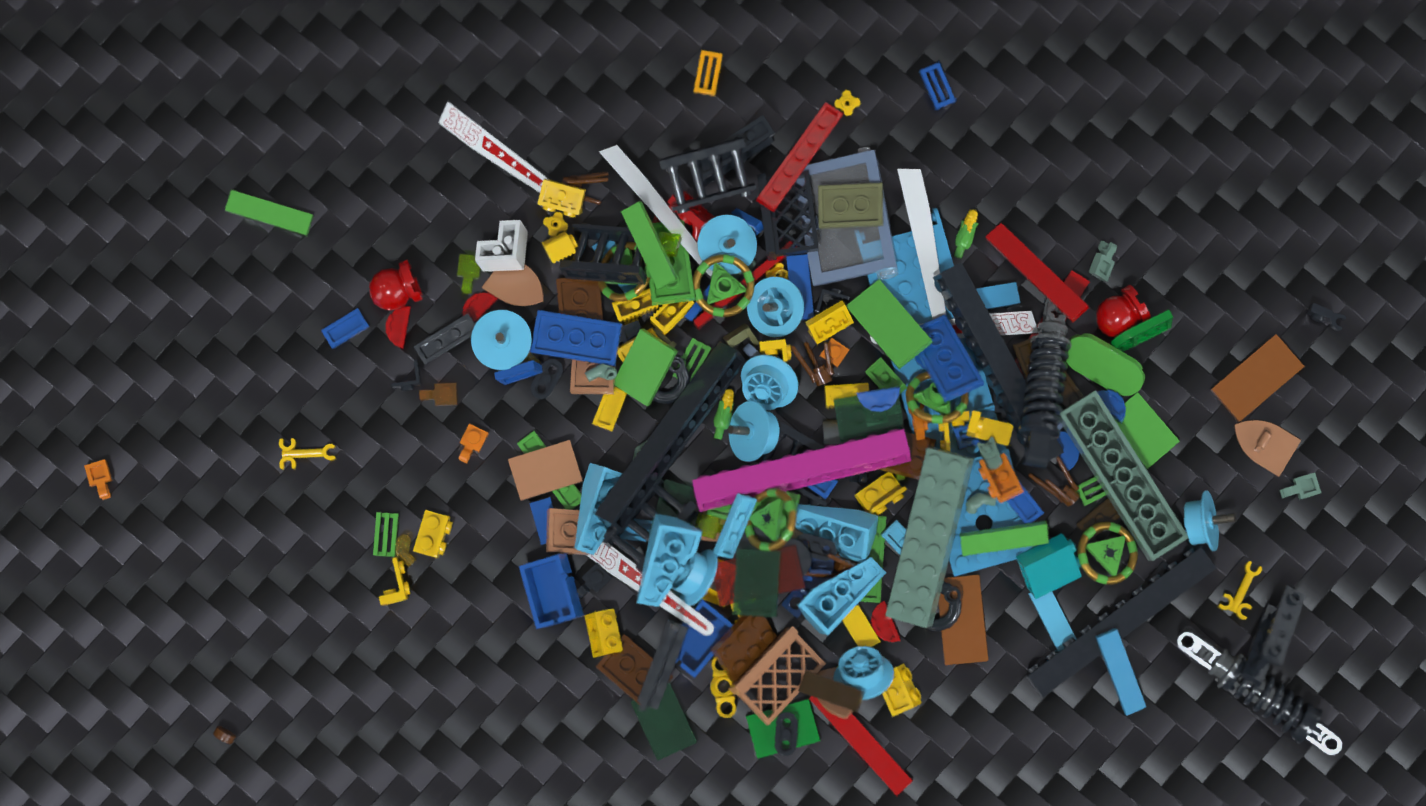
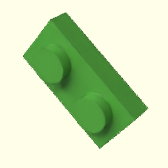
(884, 376)

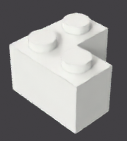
(507, 251)

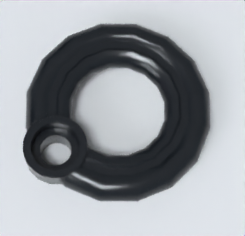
(683, 380)
(954, 608)

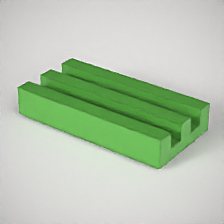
(700, 346)
(1082, 494)
(385, 534)

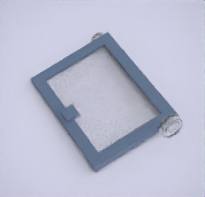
(847, 251)

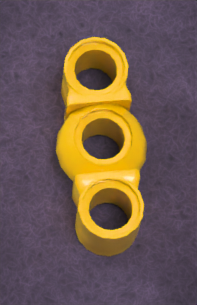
(719, 696)

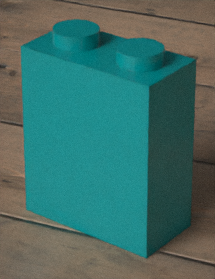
(1049, 566)

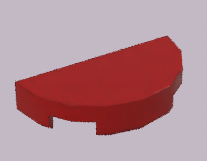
(478, 305)
(397, 326)
(883, 625)

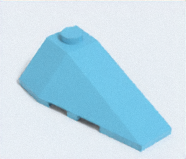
(595, 488)
(848, 528)
(667, 552)
(832, 600)

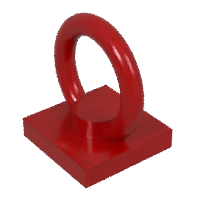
(697, 216)

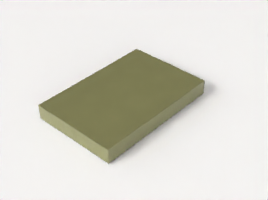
(850, 205)

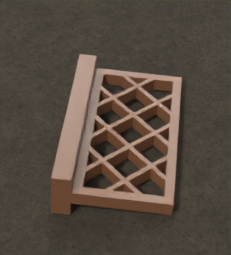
(761, 665)

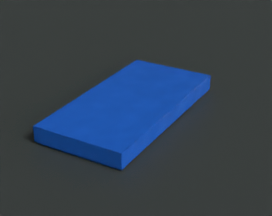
(576, 338)
(948, 360)

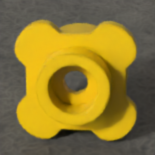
(853, 102)
(554, 230)
(779, 268)

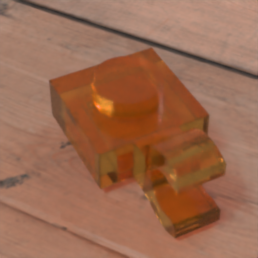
(444, 394)

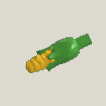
(966, 233)
(724, 414)

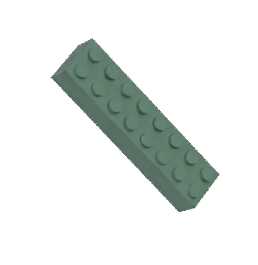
(1122, 476)
(929, 537)

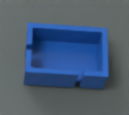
(551, 591)
(697, 647)

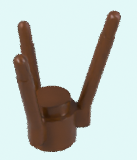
(577, 181)
(820, 374)
(1066, 494)
(841, 565)

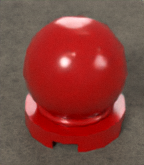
(393, 287)
(1121, 313)

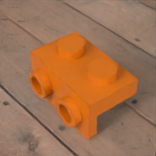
(1002, 481)

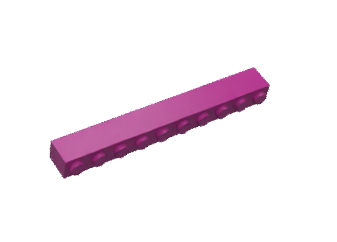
(803, 469)

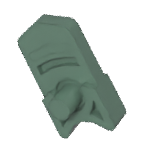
(990, 454)

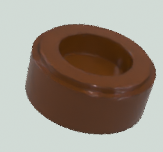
(224, 735)

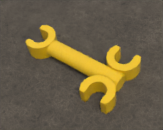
(289, 453)
(1235, 604)

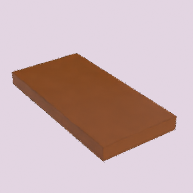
(1257, 378)
(966, 638)

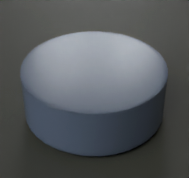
(750, 351)

